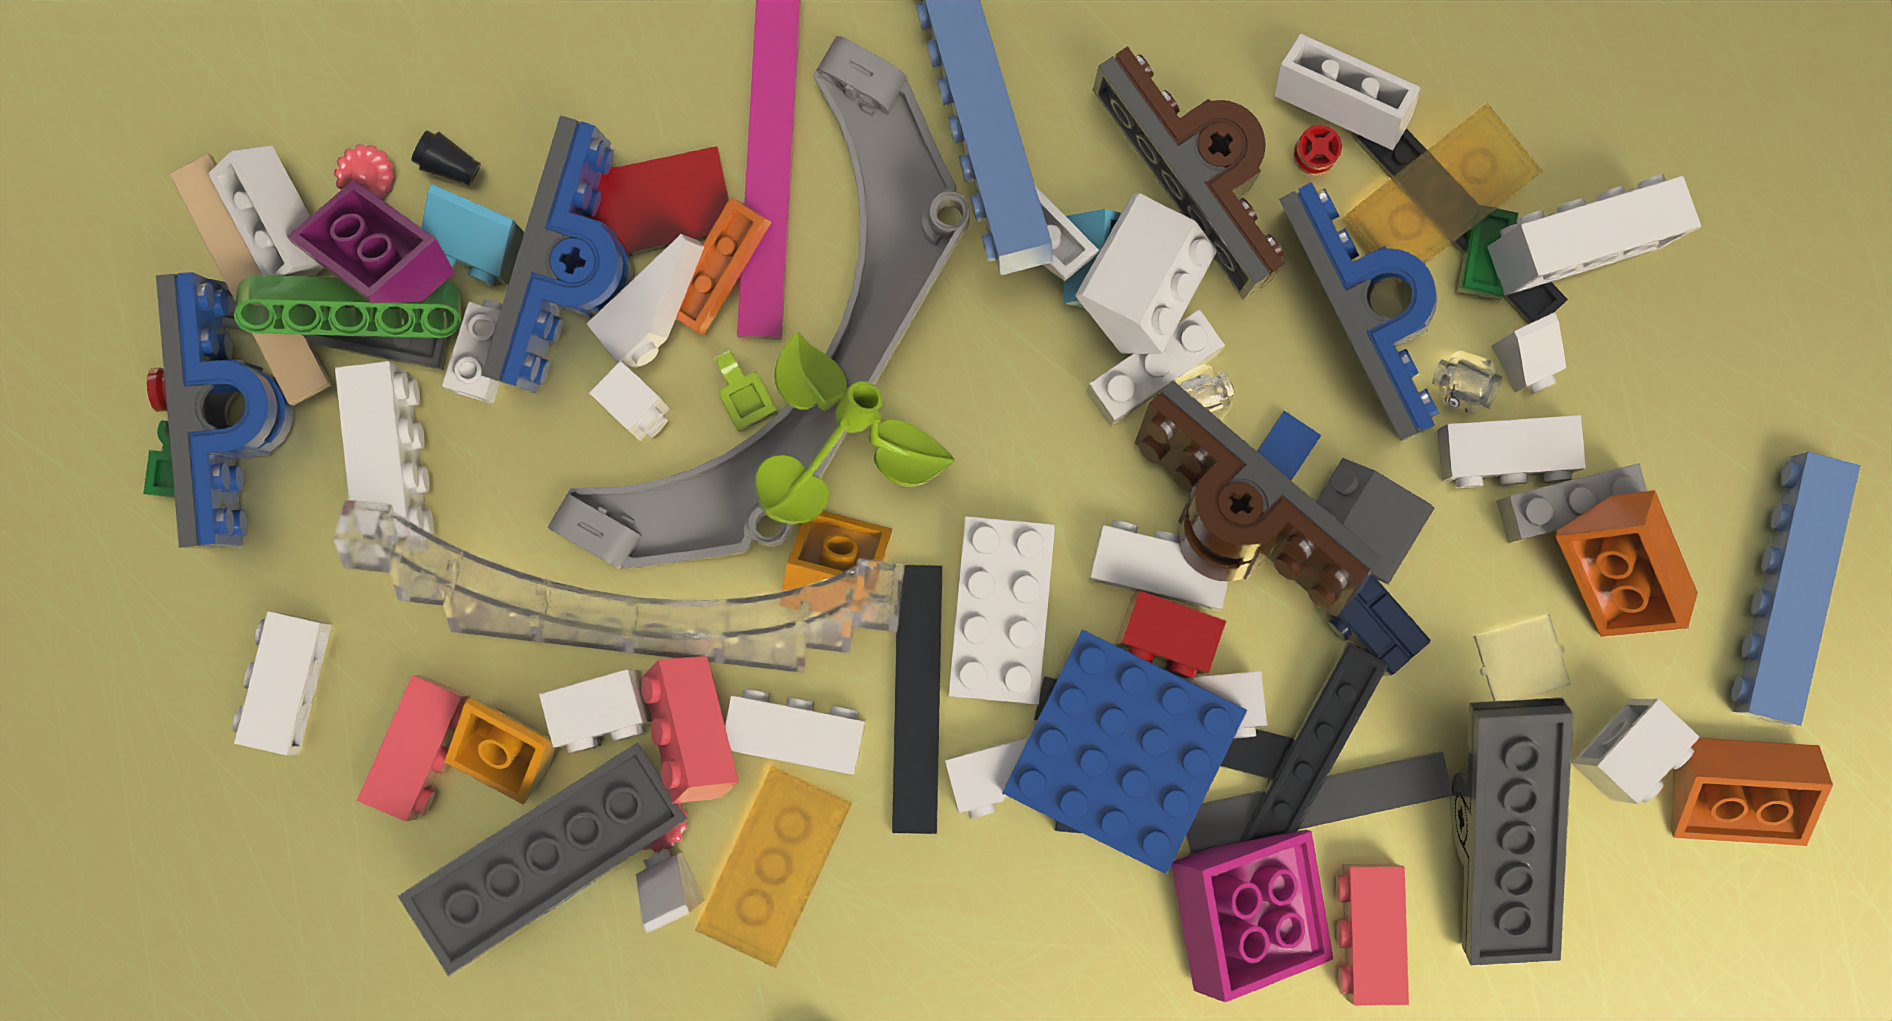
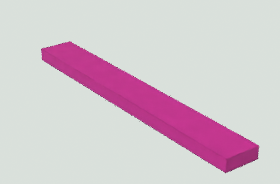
(770, 165)

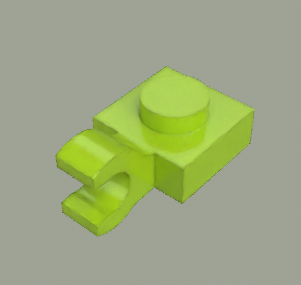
(744, 396)

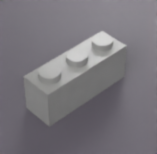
(1558, 504)

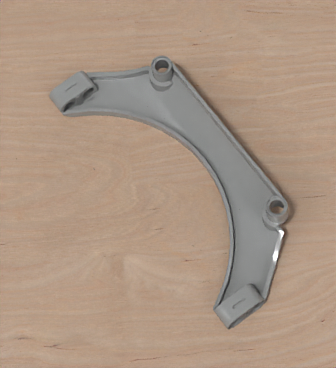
(899, 257)

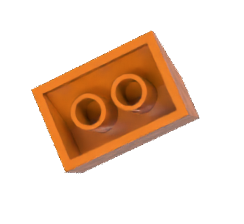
(1629, 566)
(1750, 792)

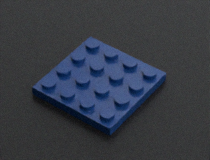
(1124, 751)

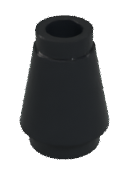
(444, 159)

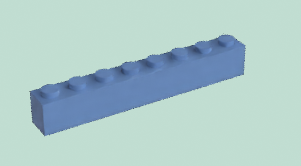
(988, 132)

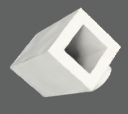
(470, 353)

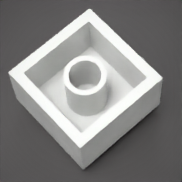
(594, 709)
(1637, 751)

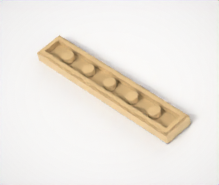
(287, 355)

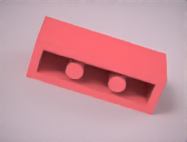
(688, 729)
(414, 750)
(1373, 934)

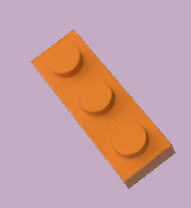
(721, 263)

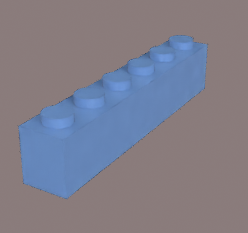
(1795, 588)

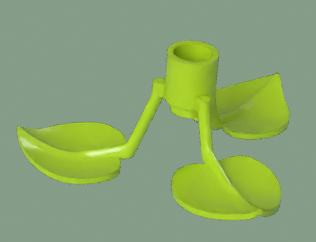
(811, 378)

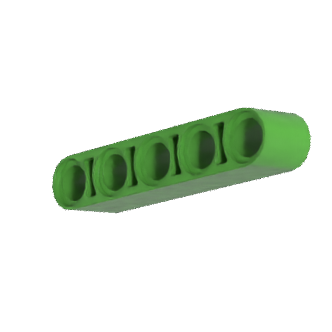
(327, 315)

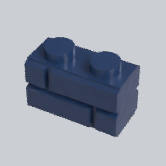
(1380, 626)

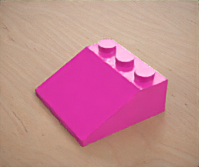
(1251, 913)

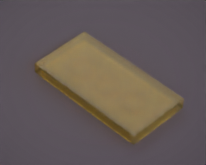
(1446, 189)
(773, 866)

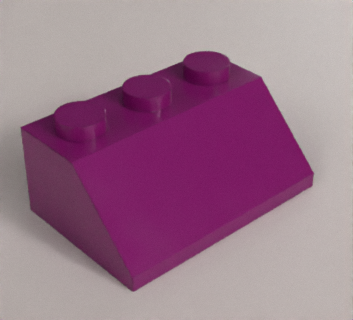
(373, 248)

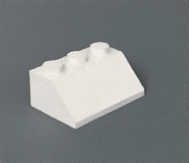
(1145, 275)

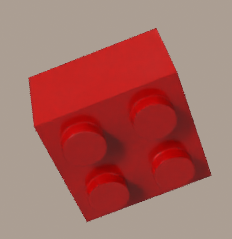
(1170, 634)

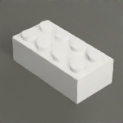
(1593, 233)
(383, 439)
(1001, 610)

